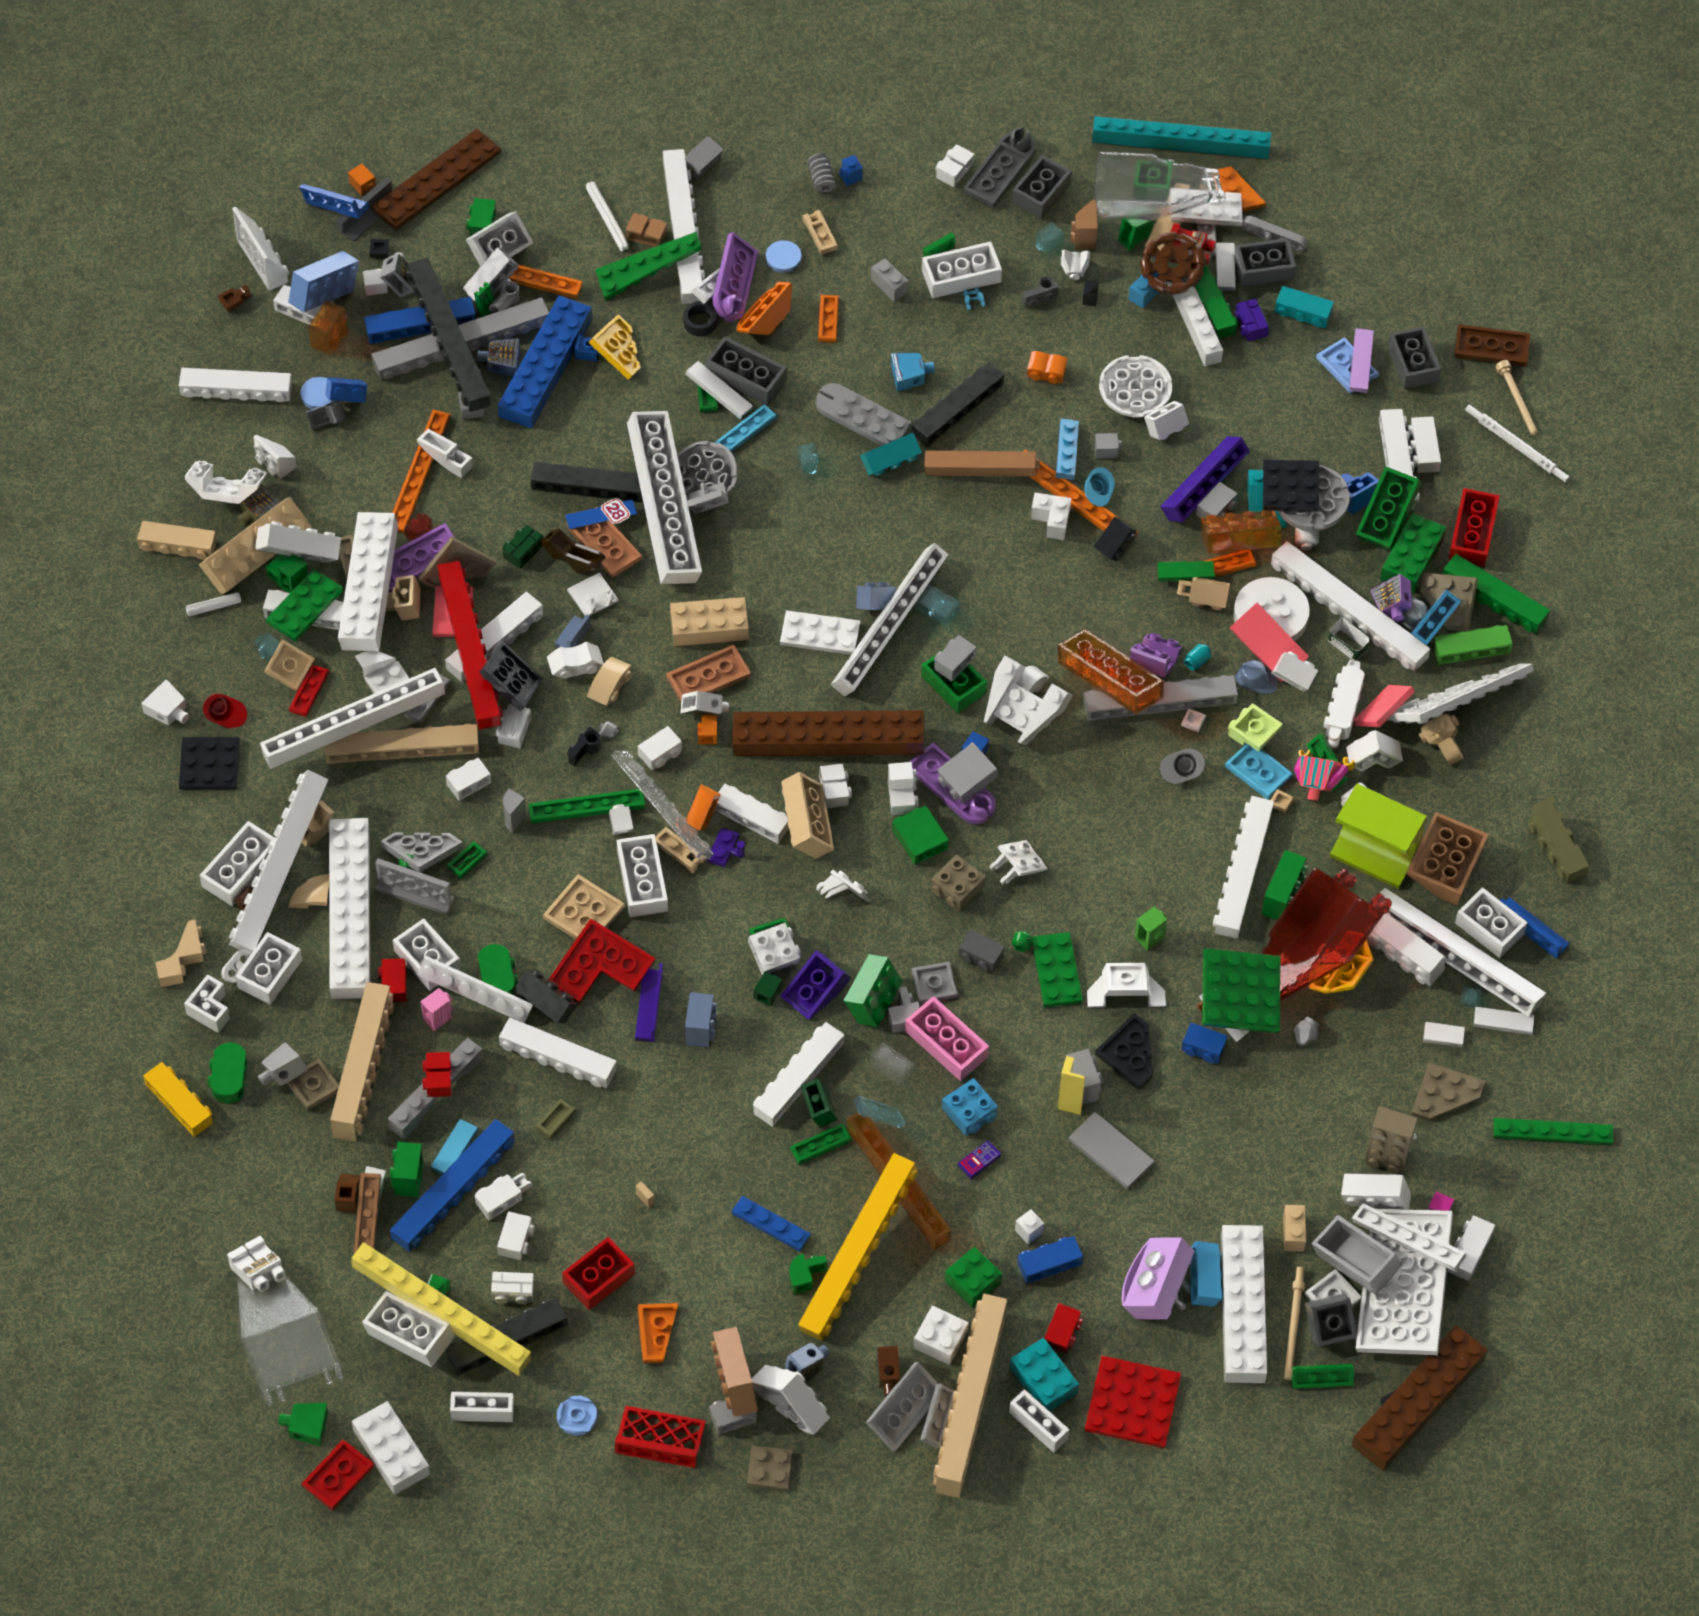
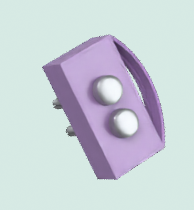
(1156, 1278)

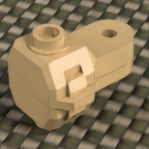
(1441, 733)

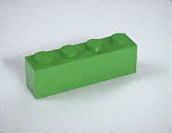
(1472, 644)

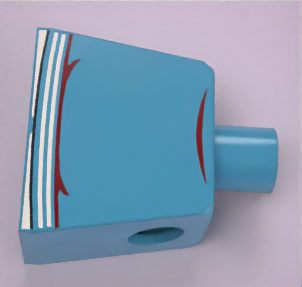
(909, 370)

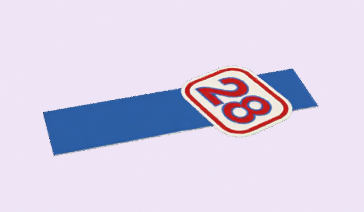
(613, 510)

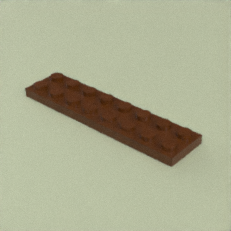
(436, 179)

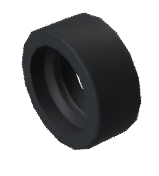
(700, 330)

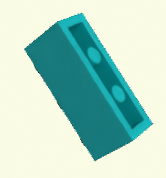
(1304, 307)
(891, 455)

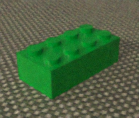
(1388, 508)
(1414, 550)

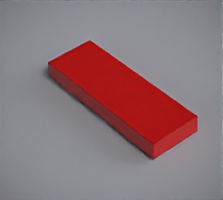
(308, 690)

